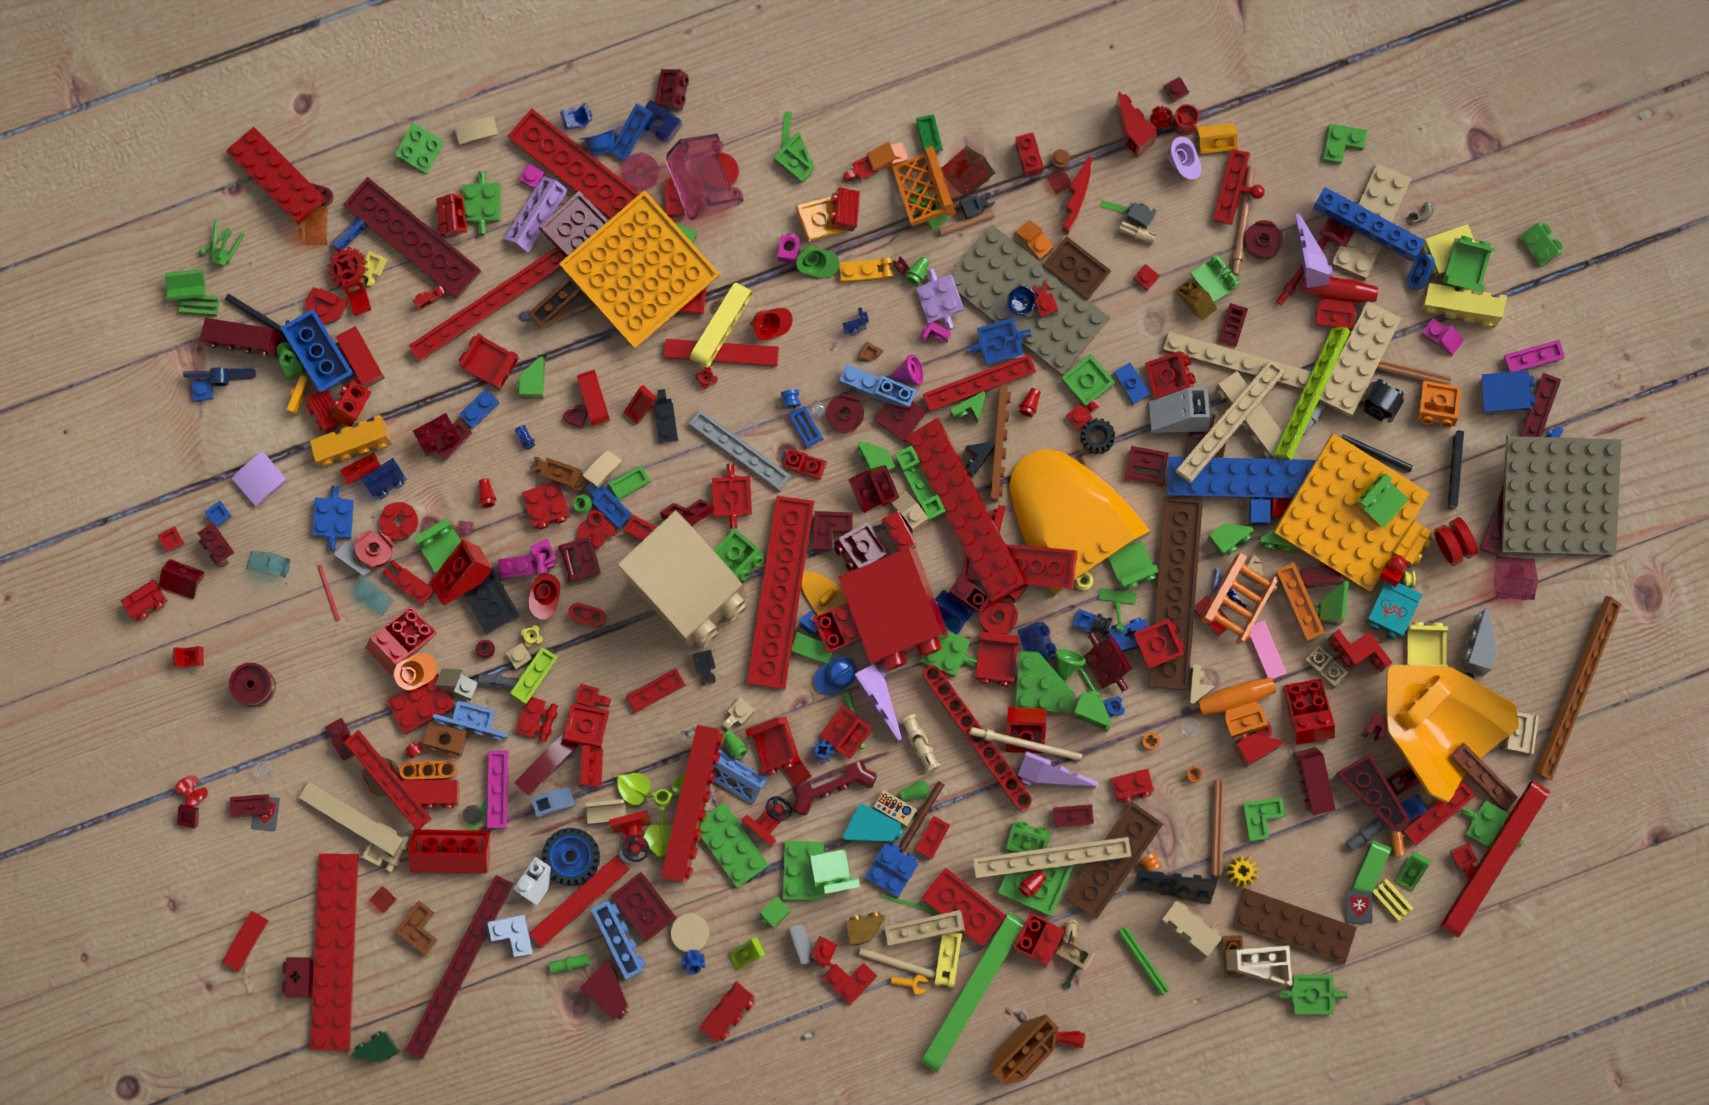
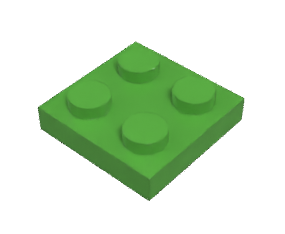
(1088, 380)

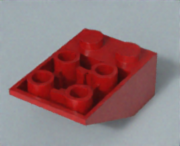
(1136, 131)
(400, 639)
(1309, 711)

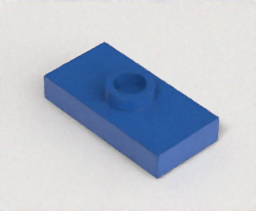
(1131, 383)

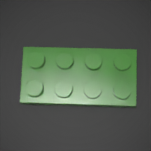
(732, 845)

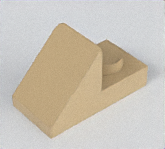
(1198, 690)
(1076, 954)

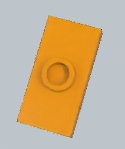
(297, 395)

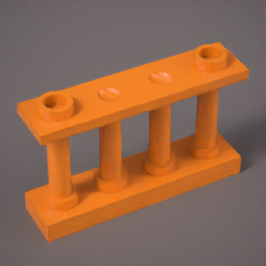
(1220, 598)

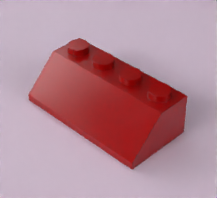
(449, 851)

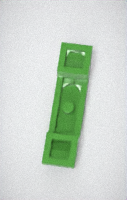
(919, 484)

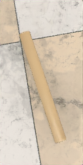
(897, 963)

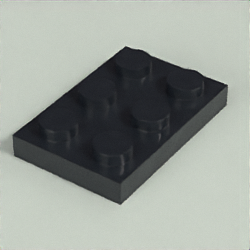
(491, 603)

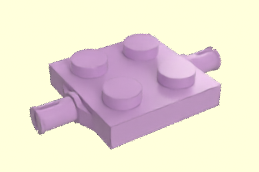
(940, 299)

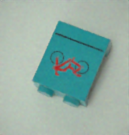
(1394, 609)

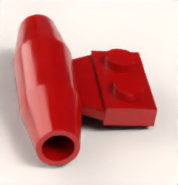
(1337, 300)

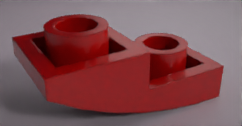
(804, 464)

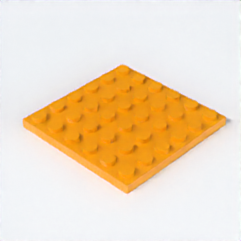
(639, 269)
(1333, 527)

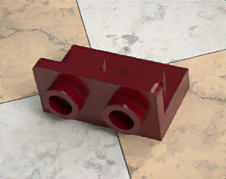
(672, 88)

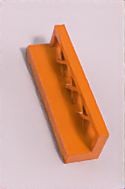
(1300, 601)

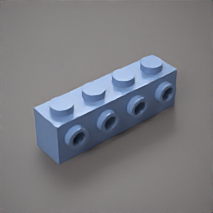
(617, 939)

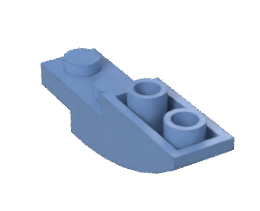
(877, 388)

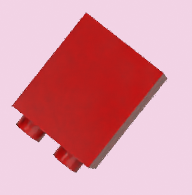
(894, 609)

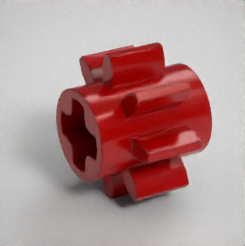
(1161, 117)

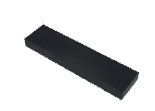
(1455, 469)

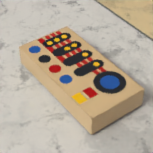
(895, 808)

